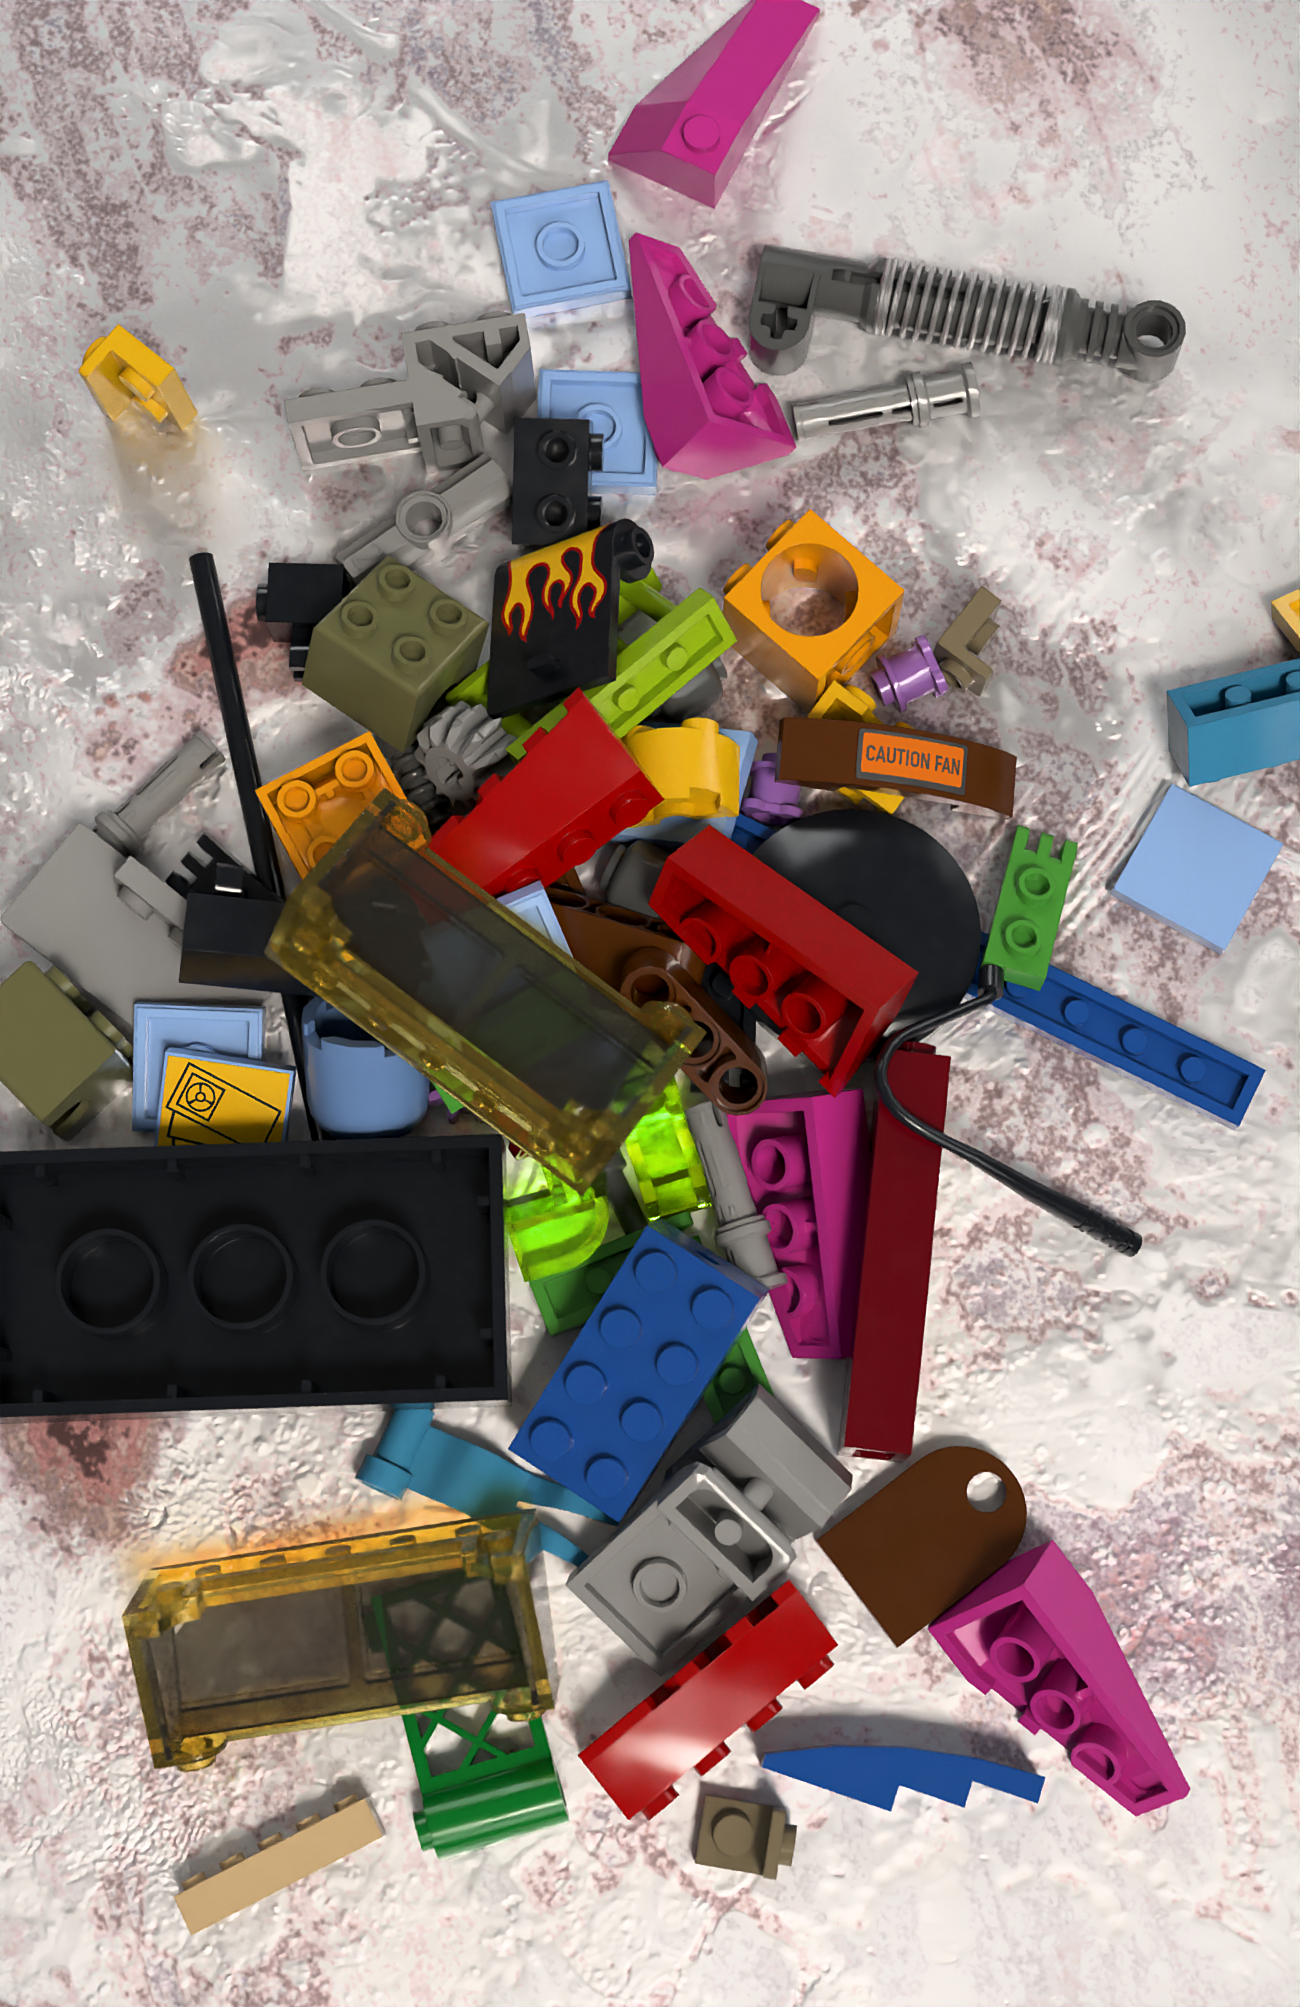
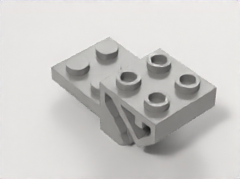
(452, 386)
(712, 1531)

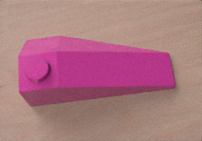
(710, 107)
(694, 388)
(810, 1178)
(1052, 1655)

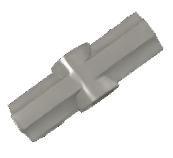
(456, 503)

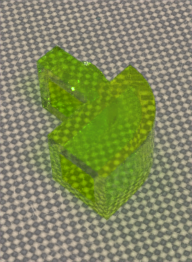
(667, 1160)
(557, 1226)

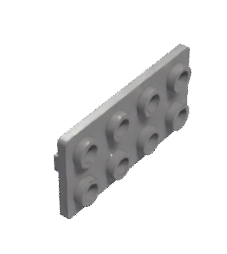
(111, 928)

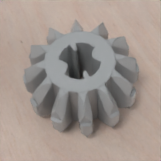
(463, 751)

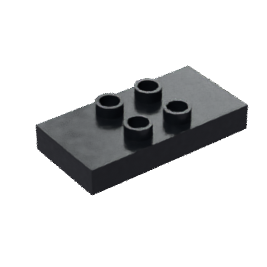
(254, 1279)

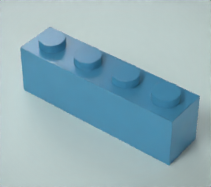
(1235, 723)

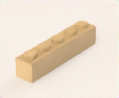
(278, 1863)

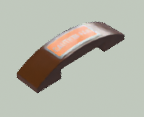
(896, 762)

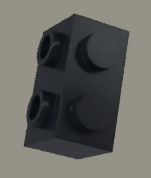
(555, 480)

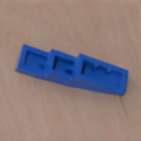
(877, 1771)

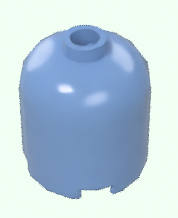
(355, 1081)

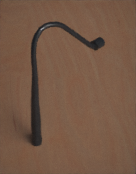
(1057, 1204)

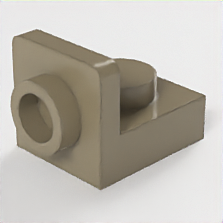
(969, 632)
(745, 1836)

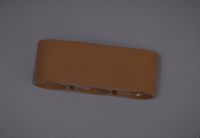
(607, 935)
(713, 1056)

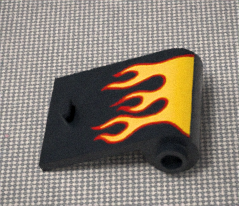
(560, 616)

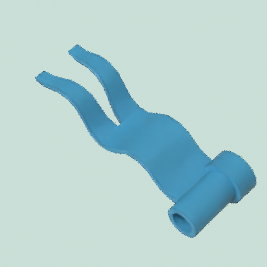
(465, 1478)

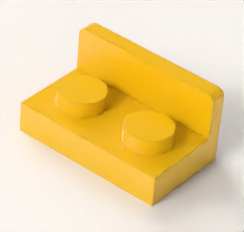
(126, 371)

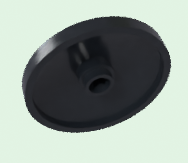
(895, 890)

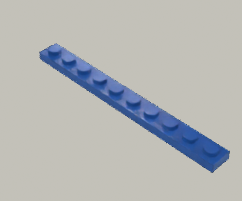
(1110, 1032)

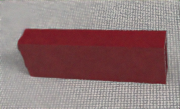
(894, 1262)

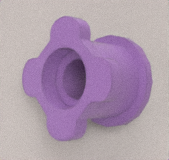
(908, 675)
(770, 801)

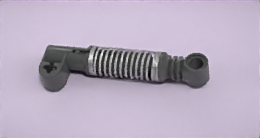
(950, 307)

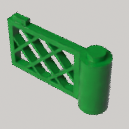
(484, 1800)

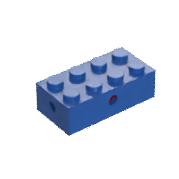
(638, 1368)

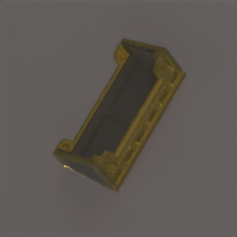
(477, 995)
(343, 1634)

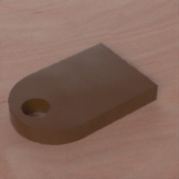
(923, 1542)

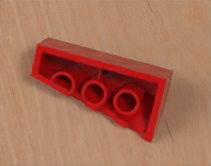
(552, 807)
(784, 952)
(708, 1701)

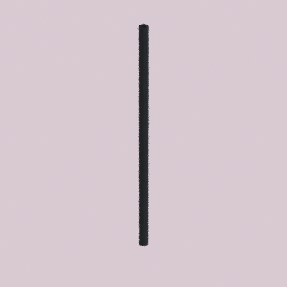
(246, 776)

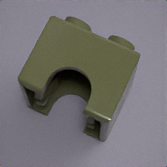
(393, 652)
(54, 1055)

